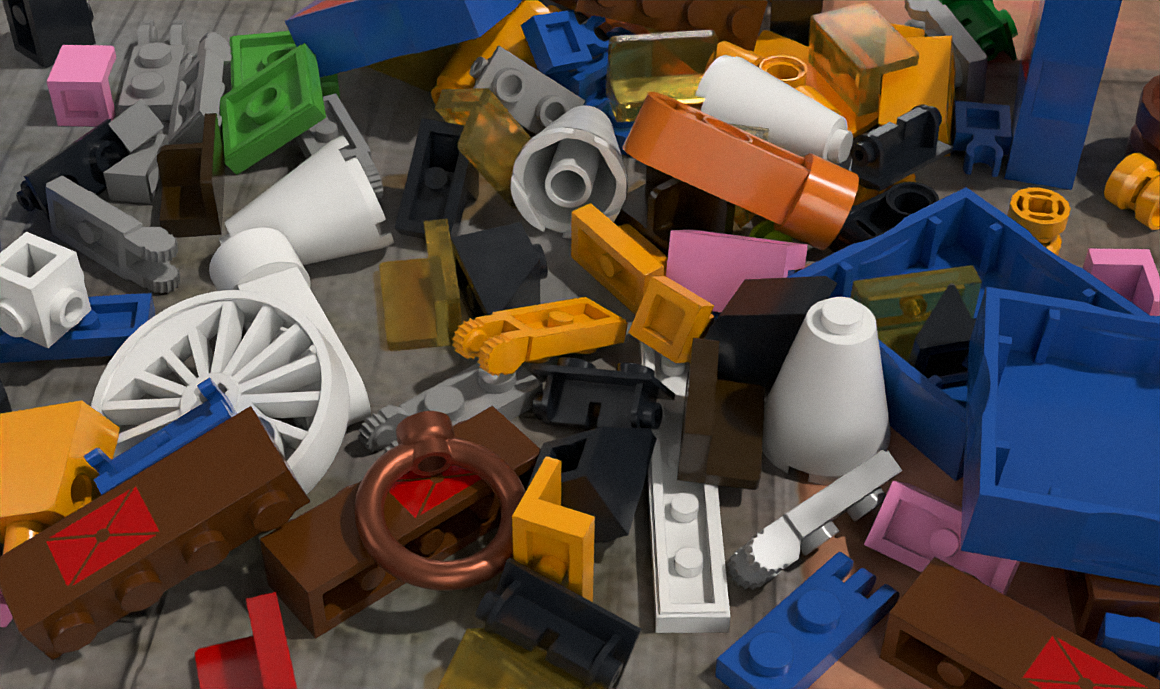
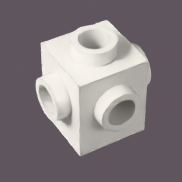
(40, 290)

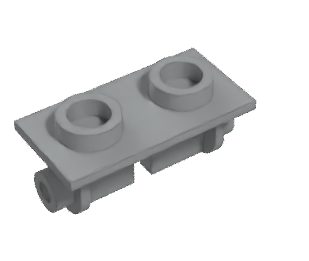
(523, 90)

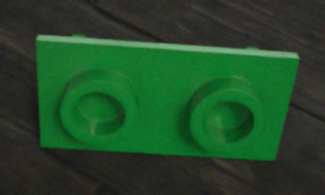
(986, 25)

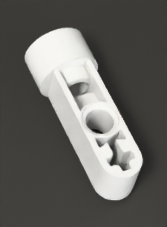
(267, 263)

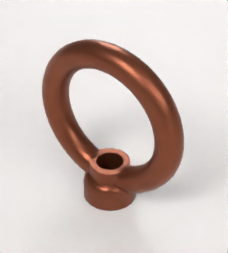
(429, 448)

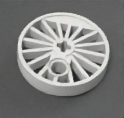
(246, 371)

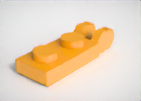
(538, 333)

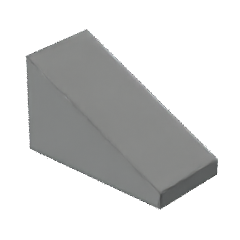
(136, 125)
(137, 175)

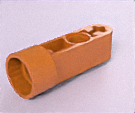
(799, 194)

